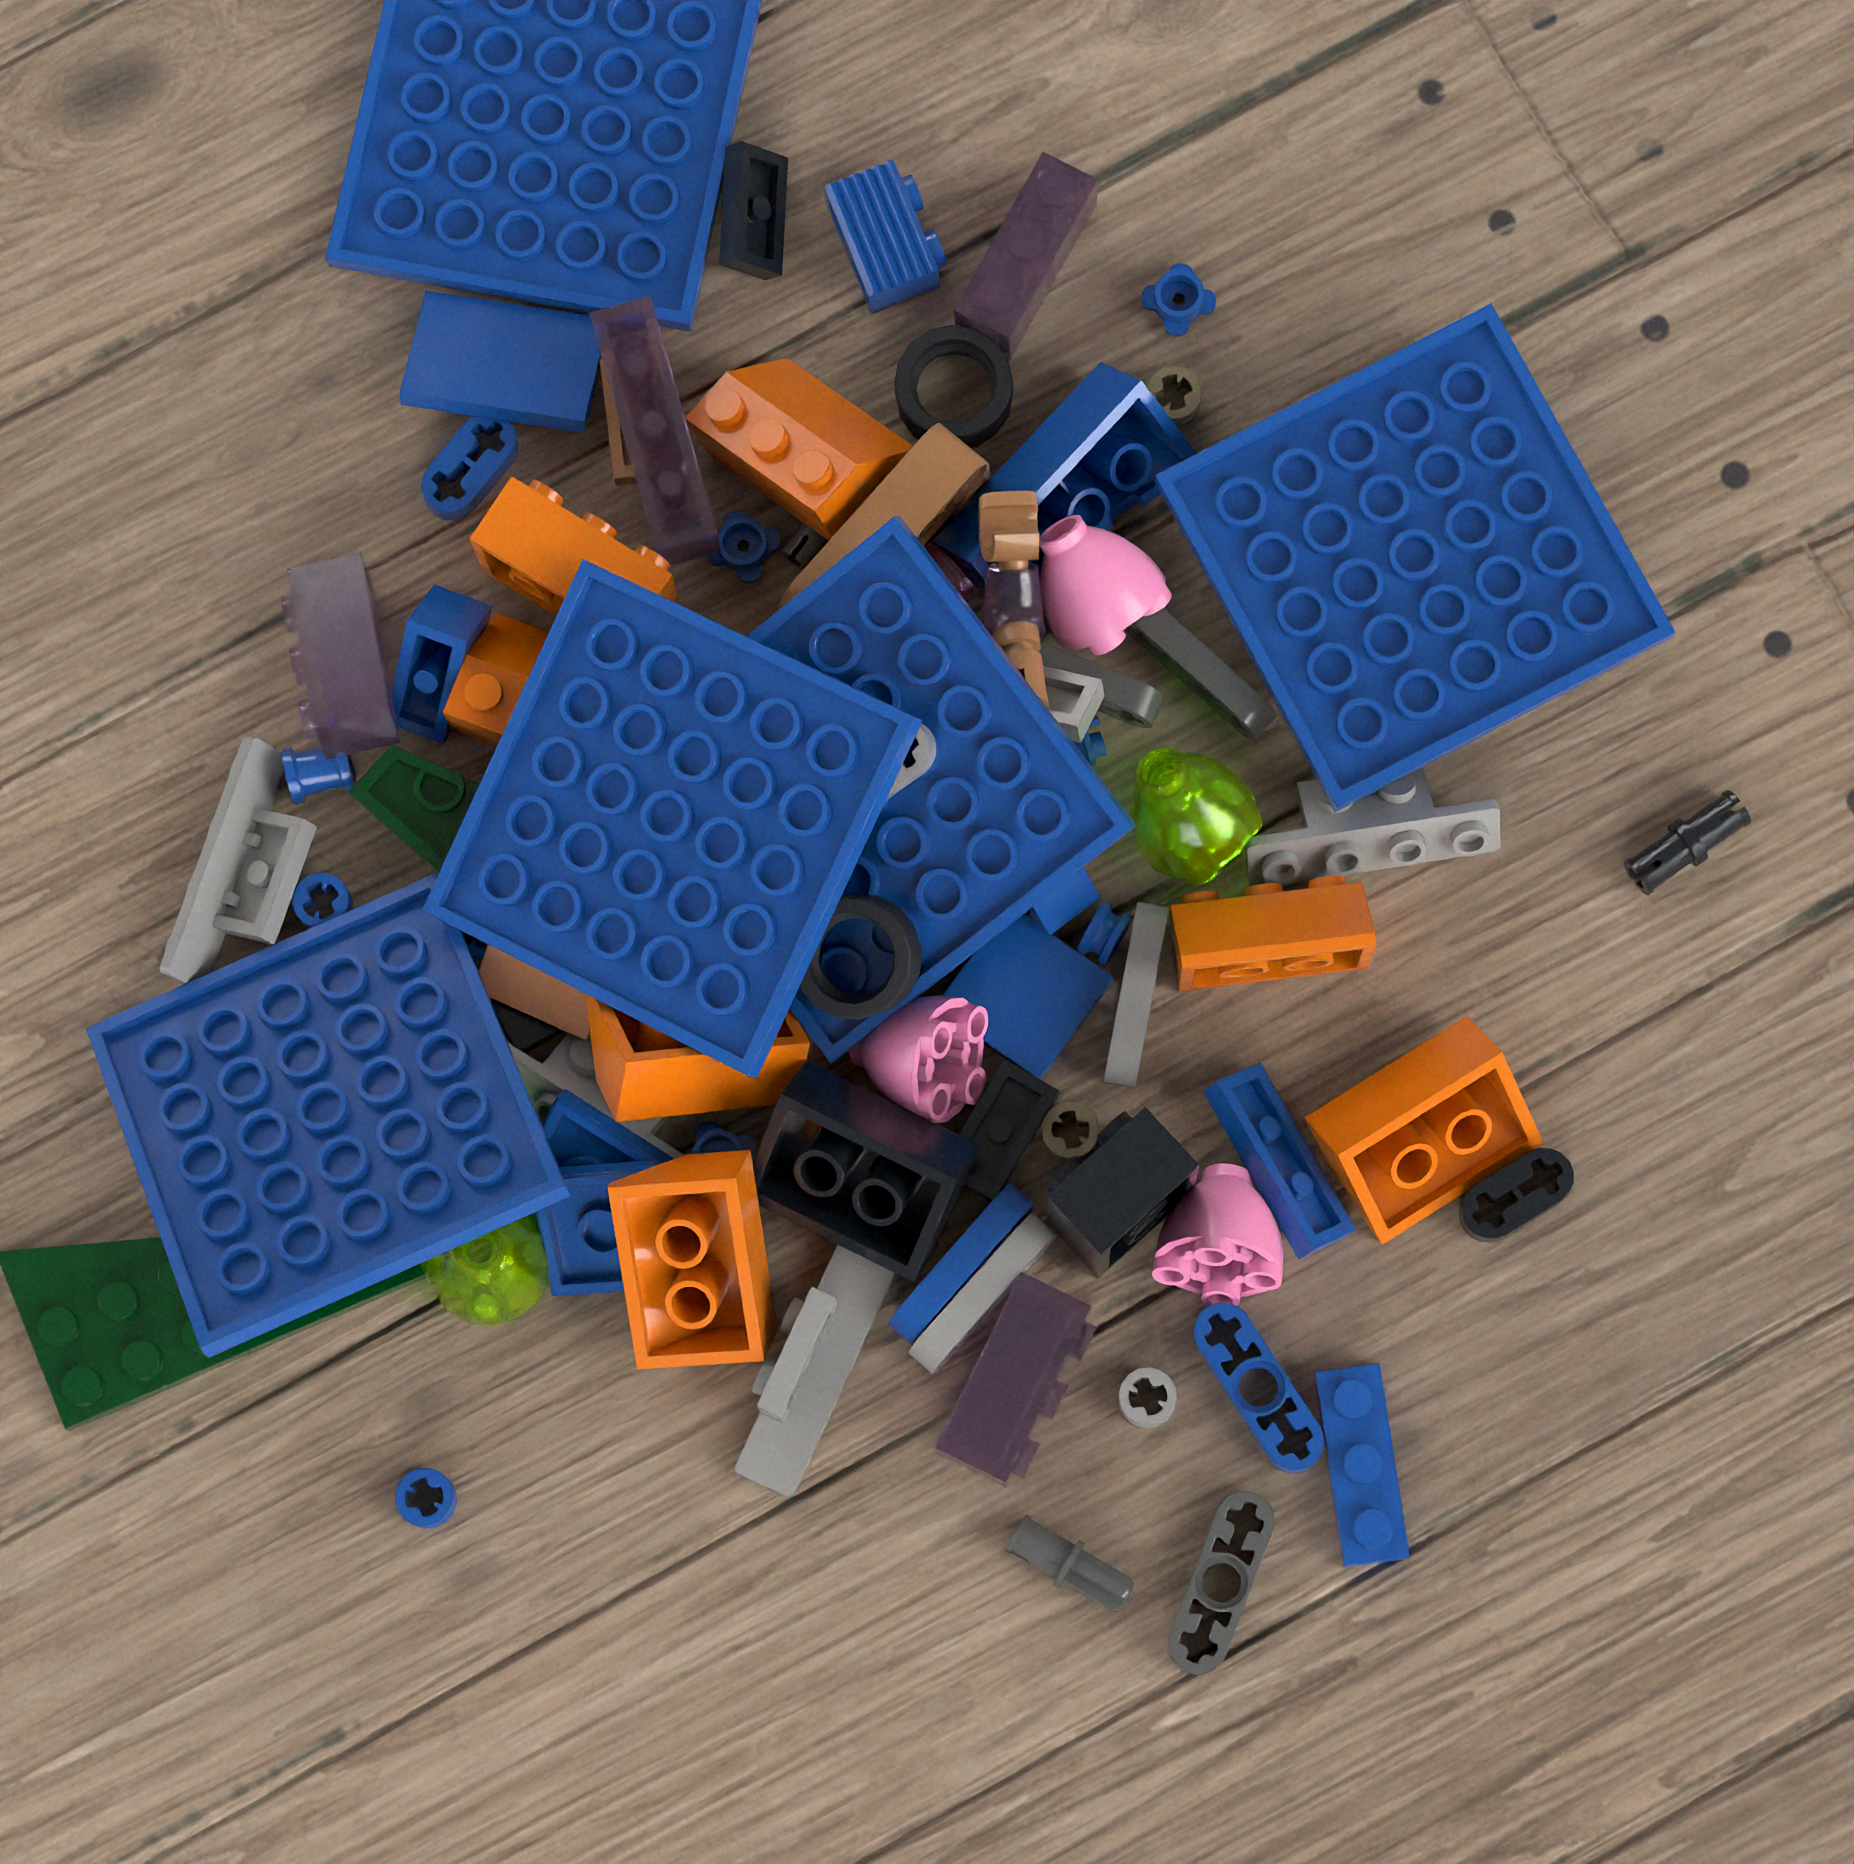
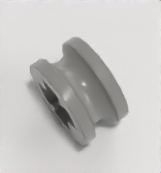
(1156, 1380)

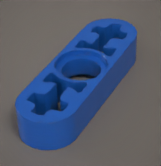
(961, 1263)
(1219, 1355)

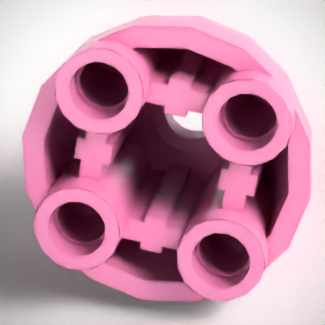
(1095, 585)
(928, 1056)
(1220, 1239)

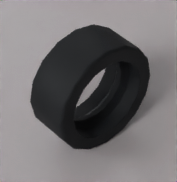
(959, 341)
(905, 964)

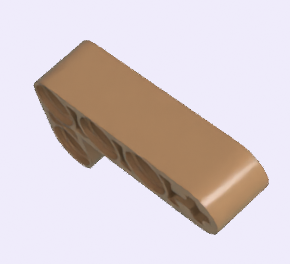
(923, 489)

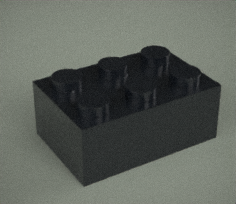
(861, 1170)
(1120, 1190)

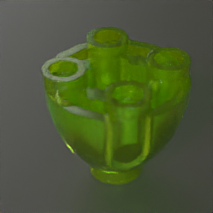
(1190, 814)
(498, 1288)

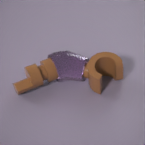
(1013, 584)

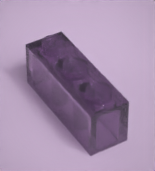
(1028, 252)
(340, 657)
(1016, 1381)

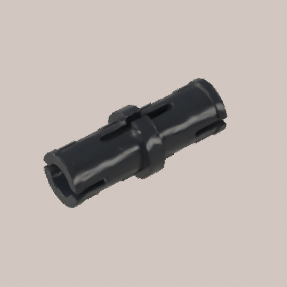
(1687, 842)

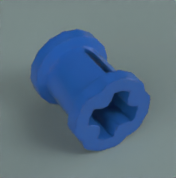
(311, 773)

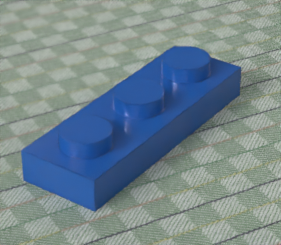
(1279, 1160)
(1361, 1465)

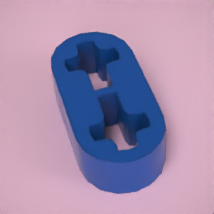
(481, 474)

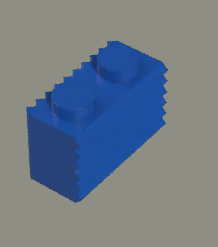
(883, 235)

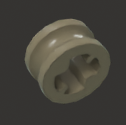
(1182, 378)
(1083, 1117)

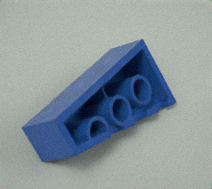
(1084, 460)

